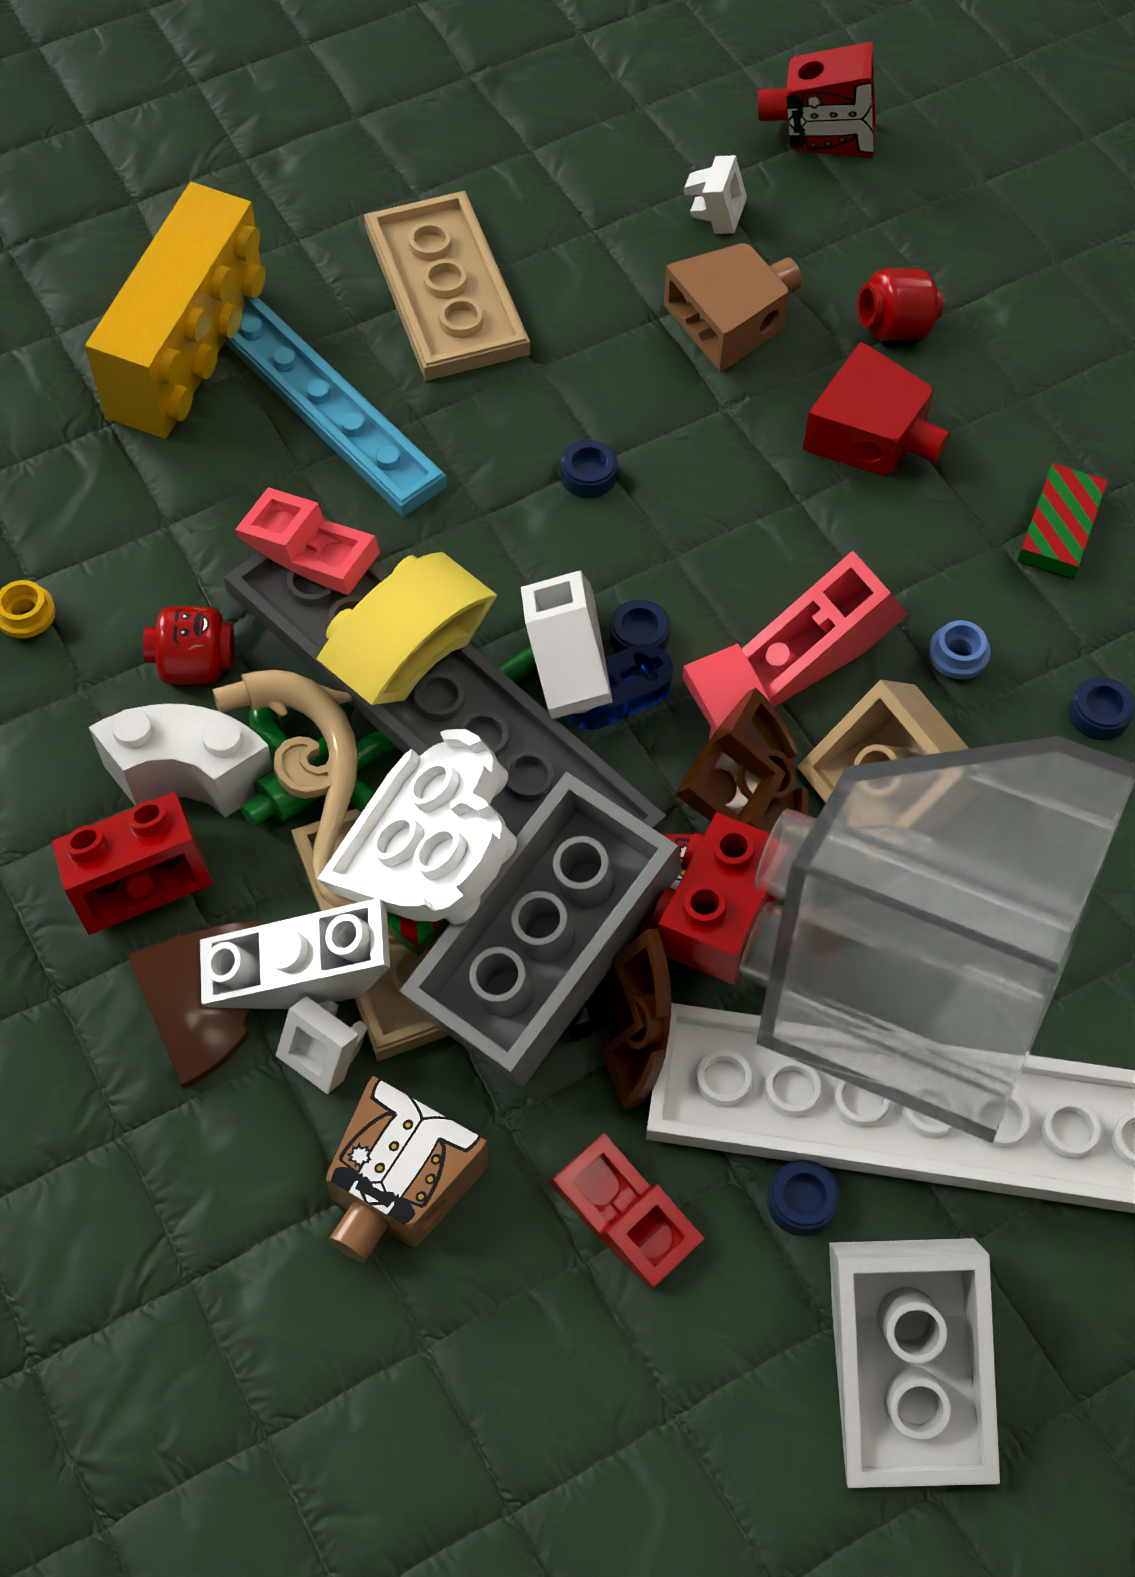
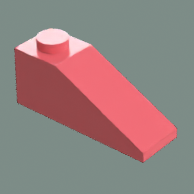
(823, 630)

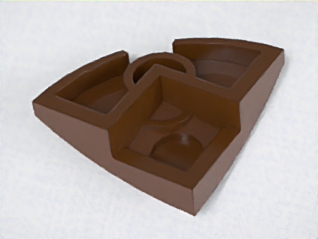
(746, 768)
(642, 1011)
(193, 1034)

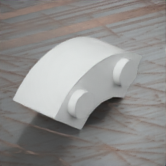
(182, 751)

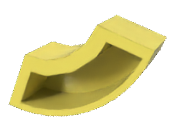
(405, 627)

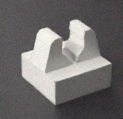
(720, 194)
(319, 1043)

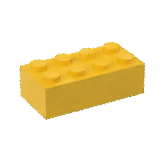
(177, 311)

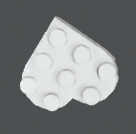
(428, 834)

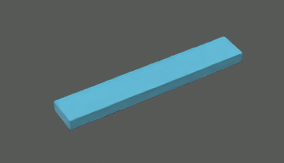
(335, 410)

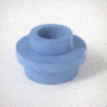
(961, 637)

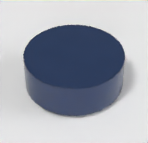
(588, 469)
(638, 624)
(1102, 708)
(803, 1198)

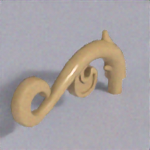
(291, 763)

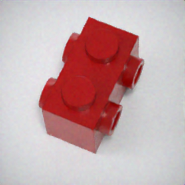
(131, 863)
(716, 901)

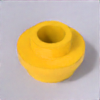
(22, 597)

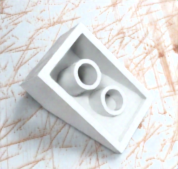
(915, 1362)

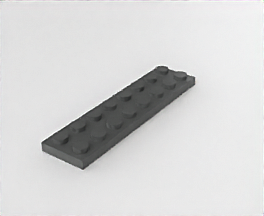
(454, 694)

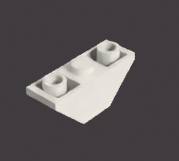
(567, 644)
(314, 955)

